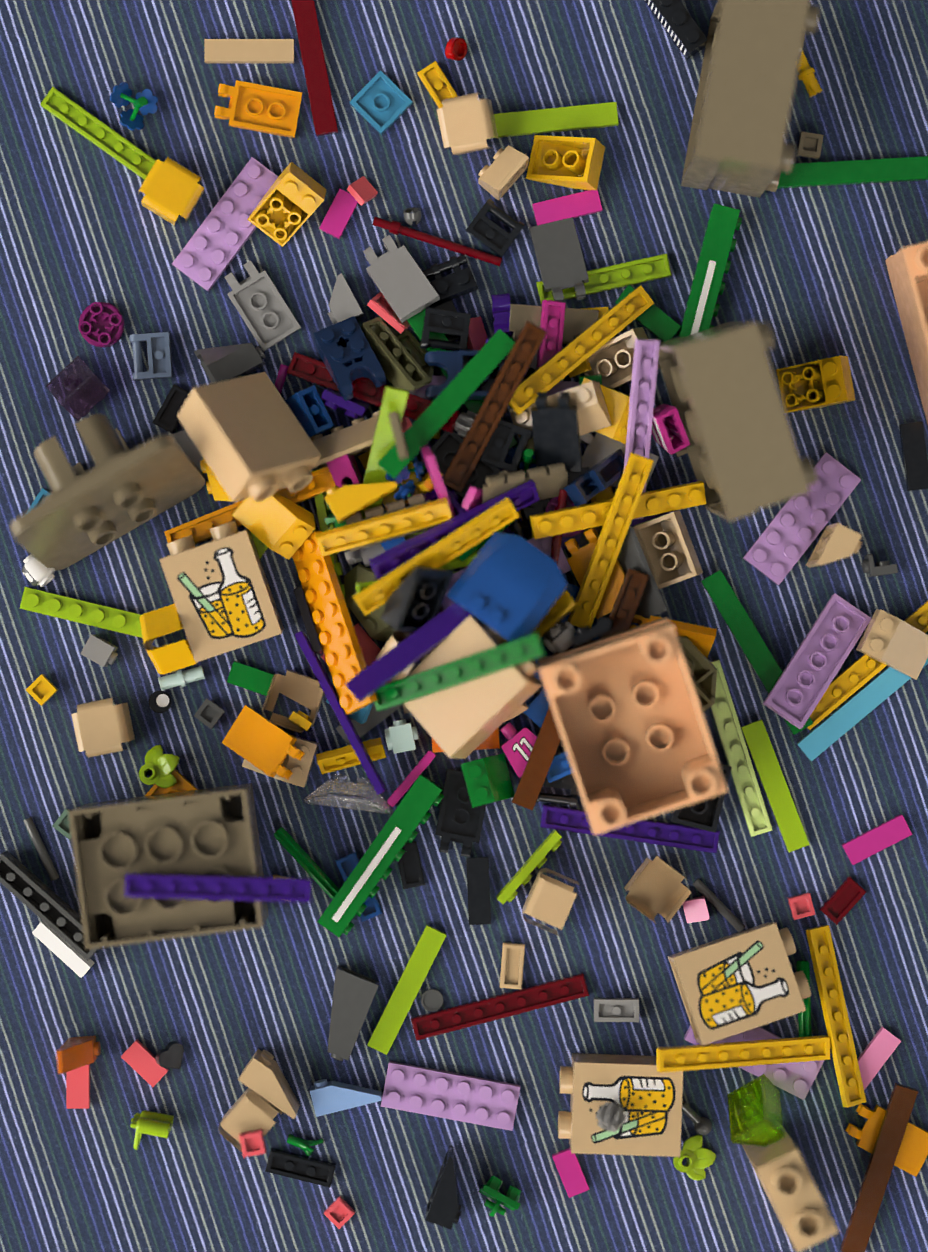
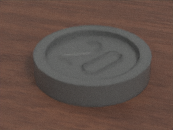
(432, 1000)

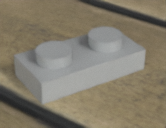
(616, 1009)

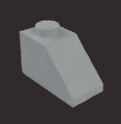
(343, 303)

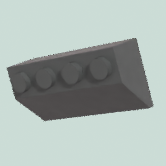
(632, 557)

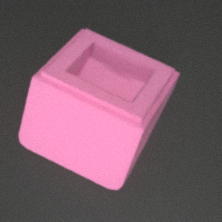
(696, 910)

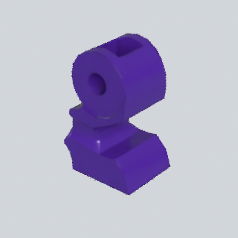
(501, 313)

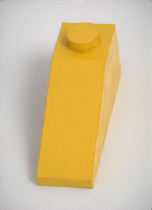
(354, 498)

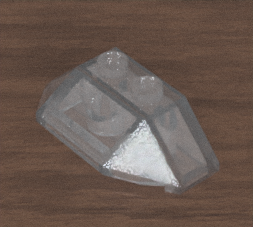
(350, 795)

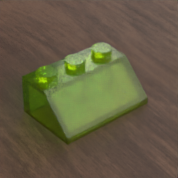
(755, 1113)

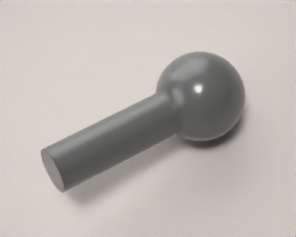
(702, 1124)

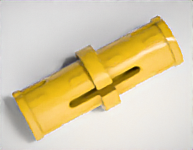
(807, 75)

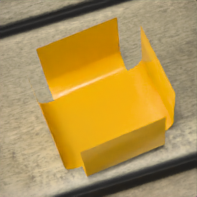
(171, 190)
(170, 657)

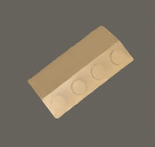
(590, 404)
(346, 441)

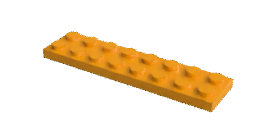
(331, 621)

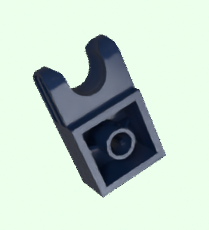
(348, 356)
(453, 363)

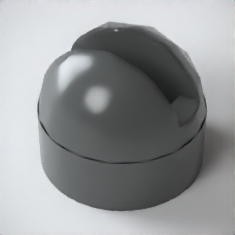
(412, 214)

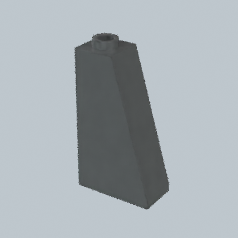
(350, 1005)

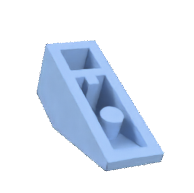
(338, 1096)

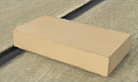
(512, 965)

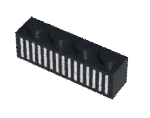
(679, 25)

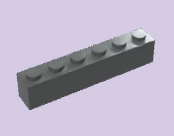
(43, 902)

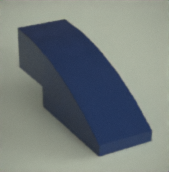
(596, 478)

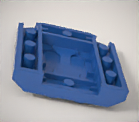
(509, 586)

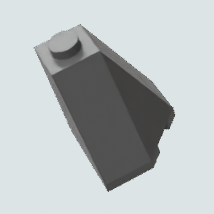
(230, 361)

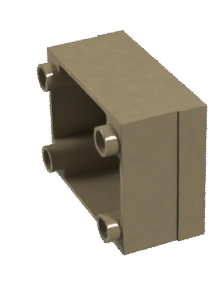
(747, 95)
(734, 418)
(164, 834)

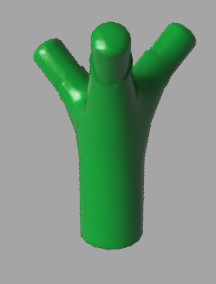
(304, 1144)

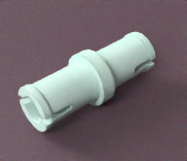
(181, 678)

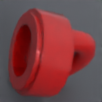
(456, 49)

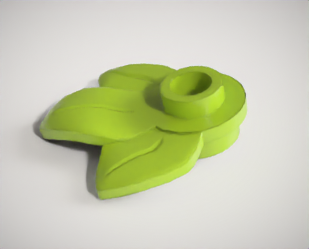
(161, 766)
(697, 1158)

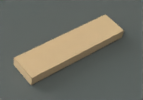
(249, 50)

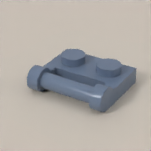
(158, 356)

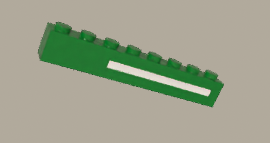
(710, 270)
(380, 856)

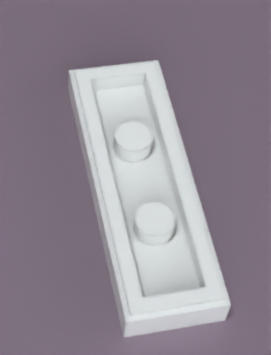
(62, 949)

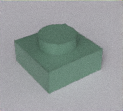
(63, 825)

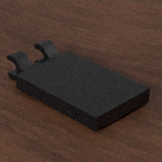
(556, 433)
(456, 817)

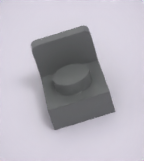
(882, 568)

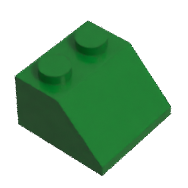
(487, 780)

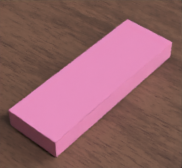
(876, 1055)

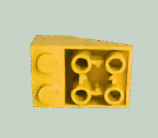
(287, 204)
(816, 384)

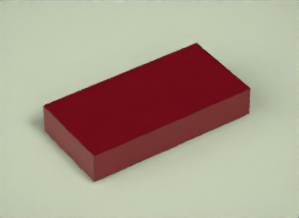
(842, 900)

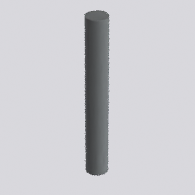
(40, 847)
(712, 898)

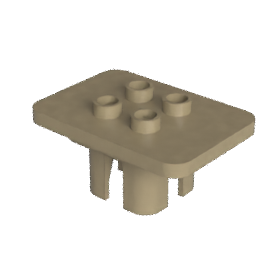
(108, 500)

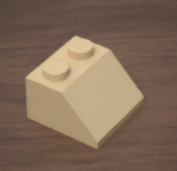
(503, 172)

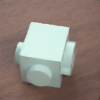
(401, 736)

